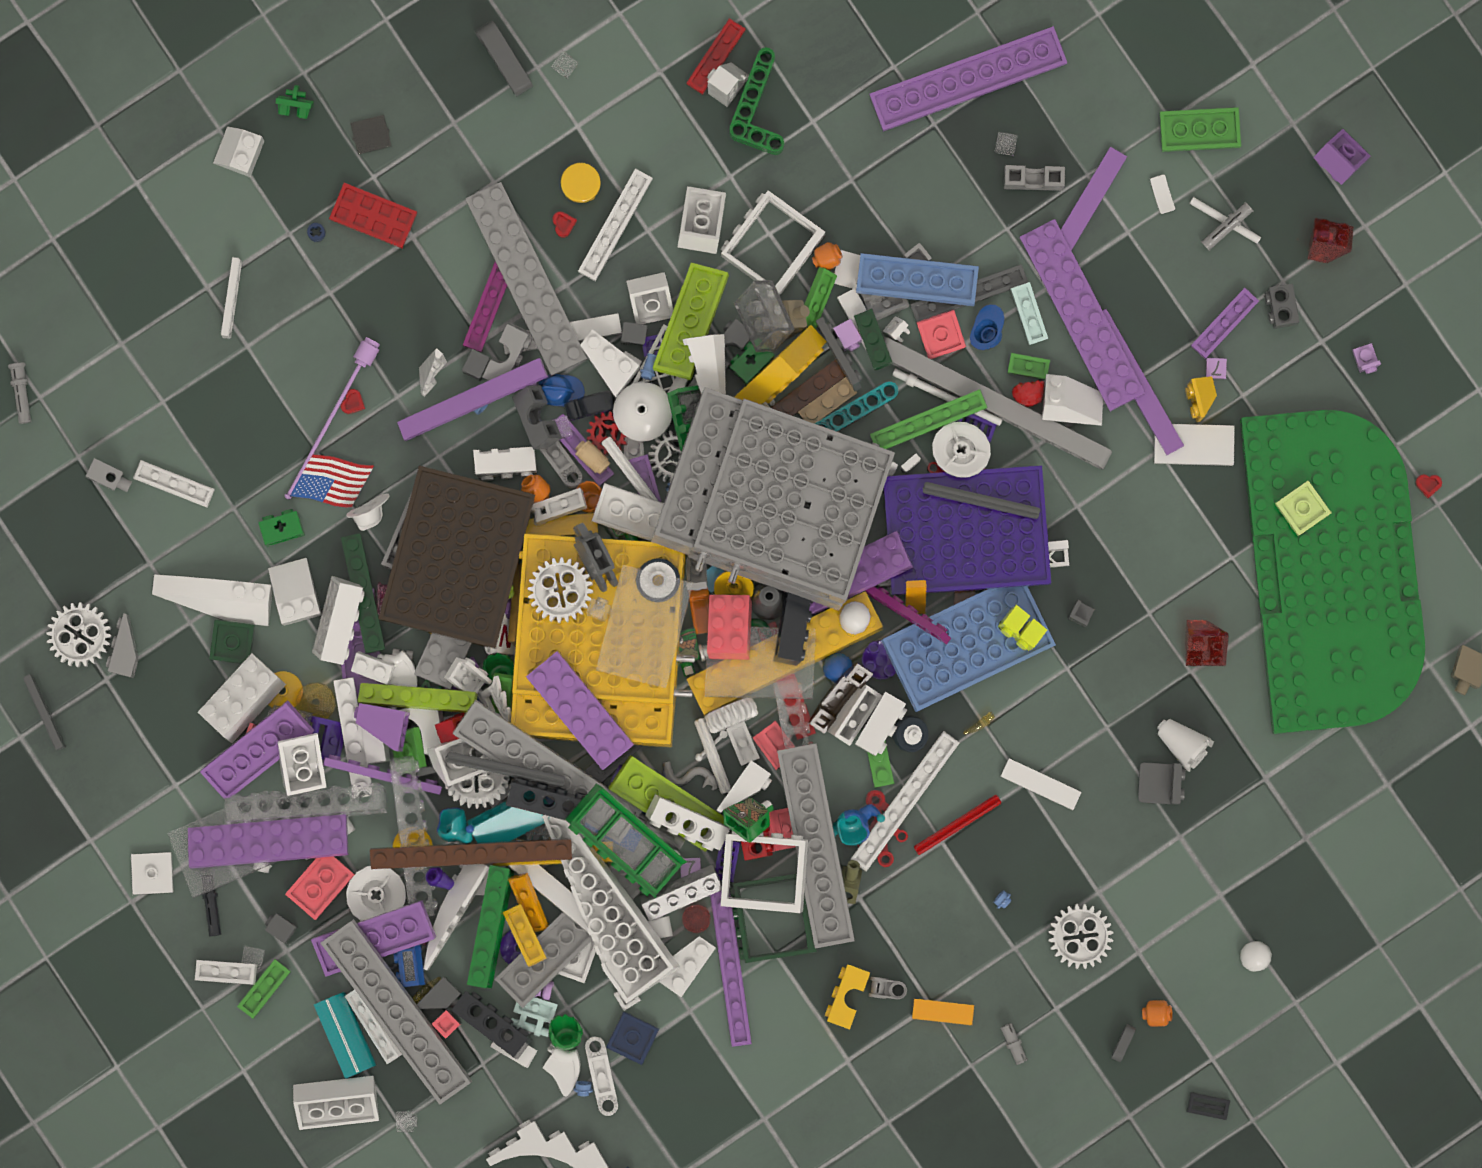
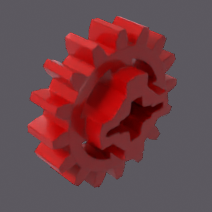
(597, 440)

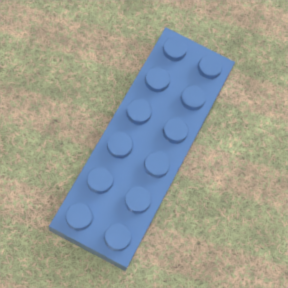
(917, 279)

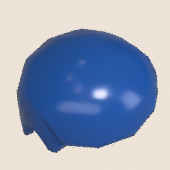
(836, 665)

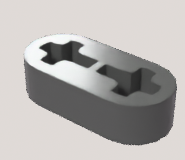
(1123, 1043)

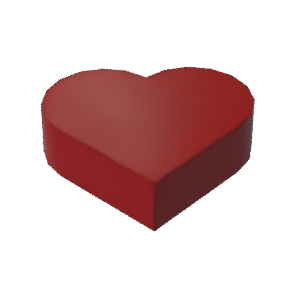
(563, 223)
(353, 402)
(1428, 485)

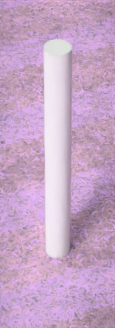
(1221, 218)

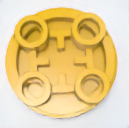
(580, 182)

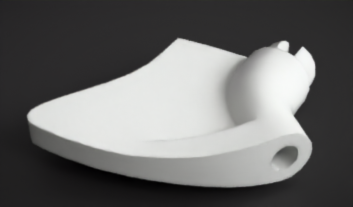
(403, 671)
(564, 1067)

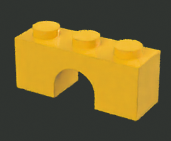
(839, 1012)

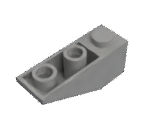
(125, 655)

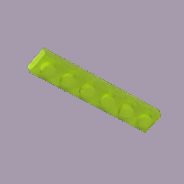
(416, 697)

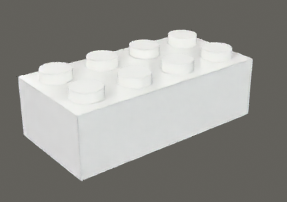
(241, 698)

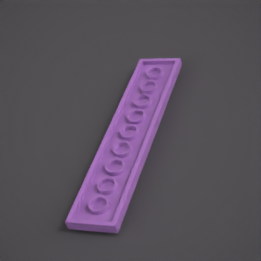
(968, 78)
(1082, 315)

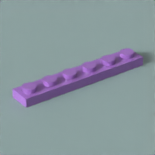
(373, 772)

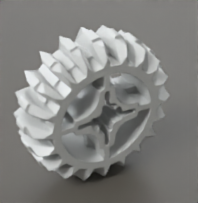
(666, 462)
(731, 715)

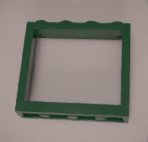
(741, 931)

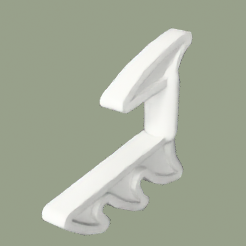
(498, 696)

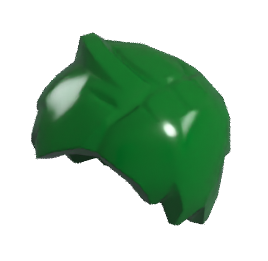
(498, 663)
(565, 1032)

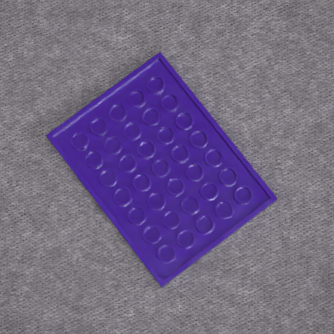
(967, 544)

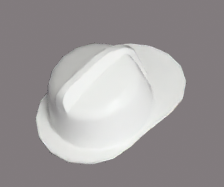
(369, 513)

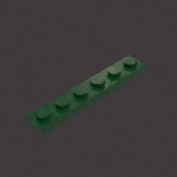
(360, 575)

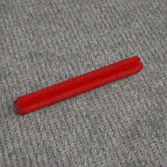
(958, 824)

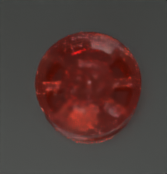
(696, 918)

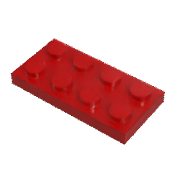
(373, 215)

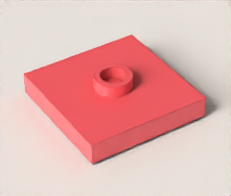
(941, 334)

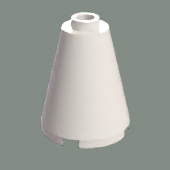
(1184, 743)

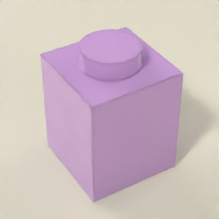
(848, 335)

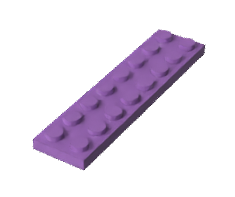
(268, 841)

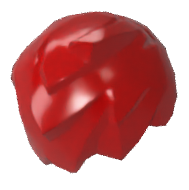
(1029, 393)

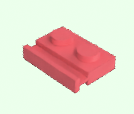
(770, 741)
(781, 823)

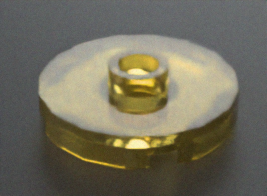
(320, 692)

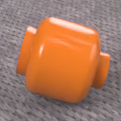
(827, 256)
(536, 485)
(1157, 1013)

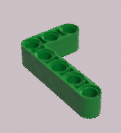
(752, 104)

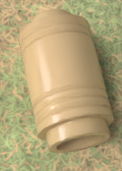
(592, 457)

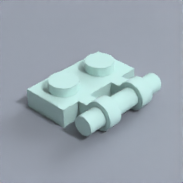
(537, 1009)

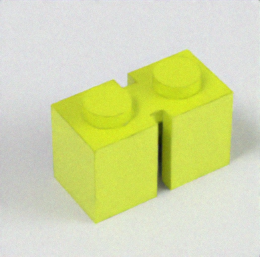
(1014, 622)

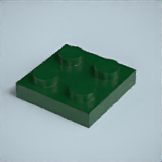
(231, 641)

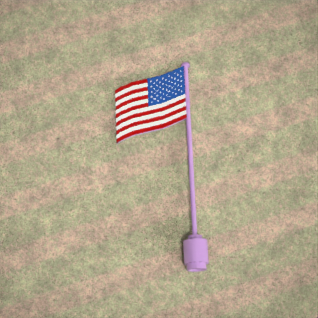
(328, 477)

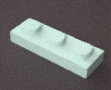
(1029, 313)

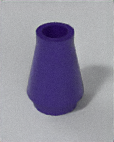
(438, 878)

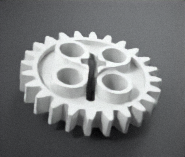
(578, 586)
(70, 649)
(497, 786)
(1078, 918)

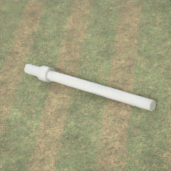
(912, 381)

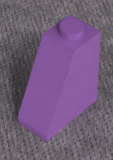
(384, 724)

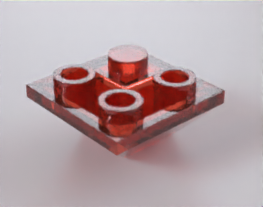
(1329, 240)
(1205, 644)

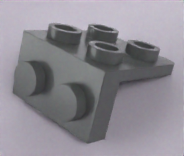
(1161, 783)

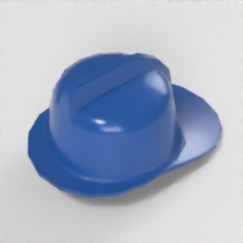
(987, 328)
(561, 389)

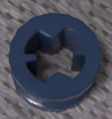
(316, 238)

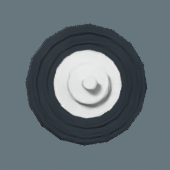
(910, 734)

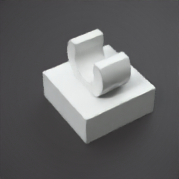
(895, 328)

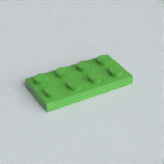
(1200, 129)

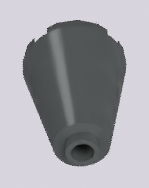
(766, 608)

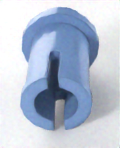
(647, 371)

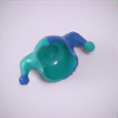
(853, 824)
(454, 826)

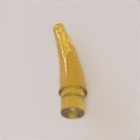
(983, 722)
(420, 993)

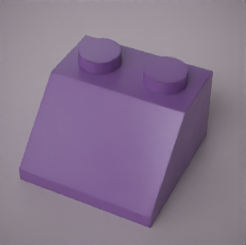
(1341, 156)

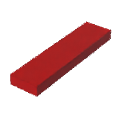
(716, 55)

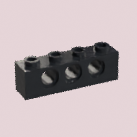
(517, 800)
(464, 1009)

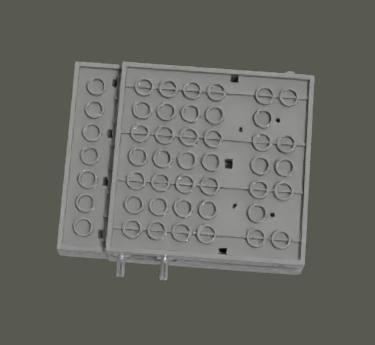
(773, 498)

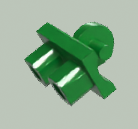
(285, 103)

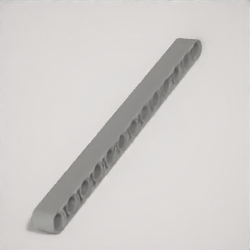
(999, 405)

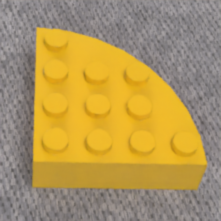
(784, 368)

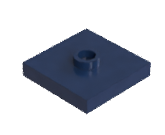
(632, 1038)

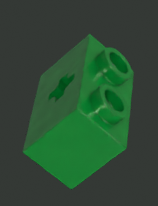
(748, 372)
(291, 531)

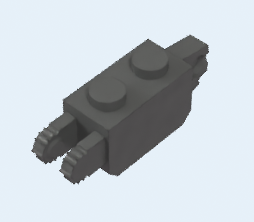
(594, 556)

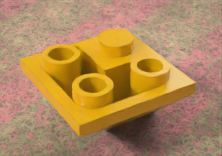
(1202, 395)

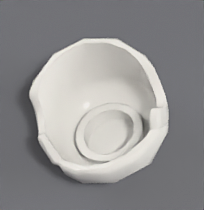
(854, 617)
(1255, 956)

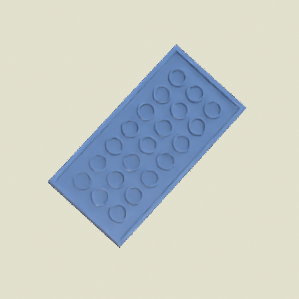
(975, 651)

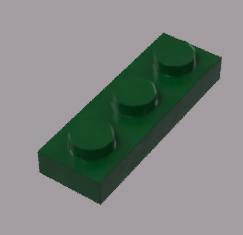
(873, 339)

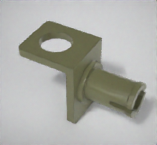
(851, 878)

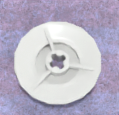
(961, 436)
(360, 893)

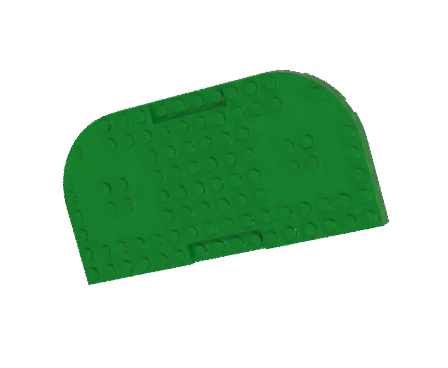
(1344, 593)

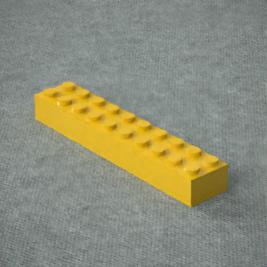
(829, 640)

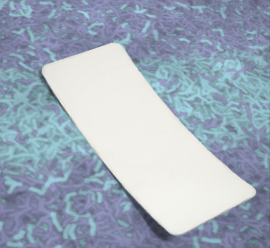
(1162, 194)

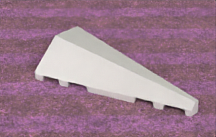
(709, 360)
(429, 370)

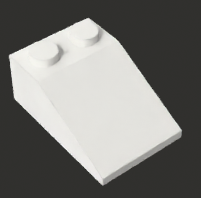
(701, 220)
(1071, 401)
(294, 592)
(301, 764)
(749, 783)

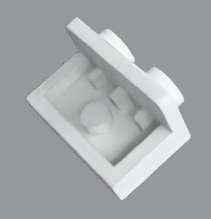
(466, 676)

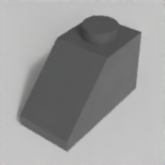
(440, 996)

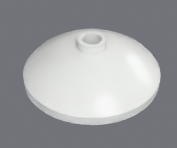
(644, 425)

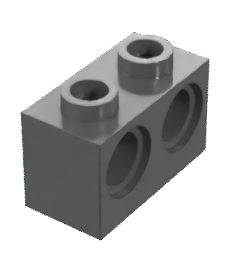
(1288, 306)

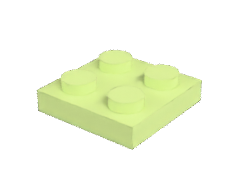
(1303, 508)

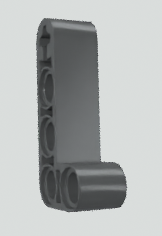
(503, 57)

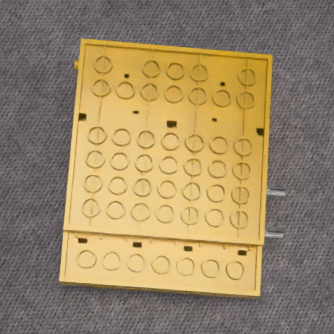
(638, 708)

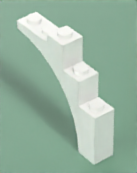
(558, 1147)

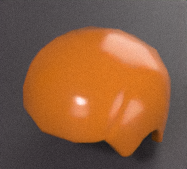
(591, 494)

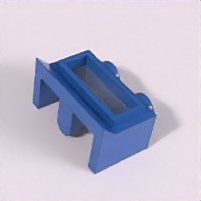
(410, 966)

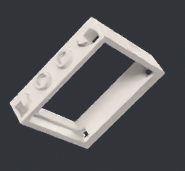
(750, 217)
(775, 838)

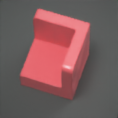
(446, 1024)

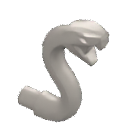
(709, 778)

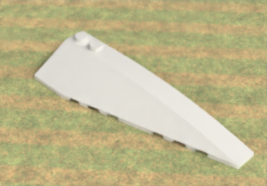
(622, 936)

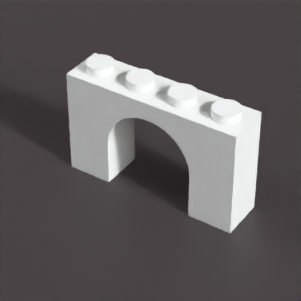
(426, 719)

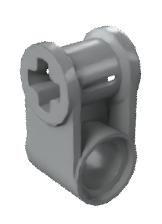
(885, 988)

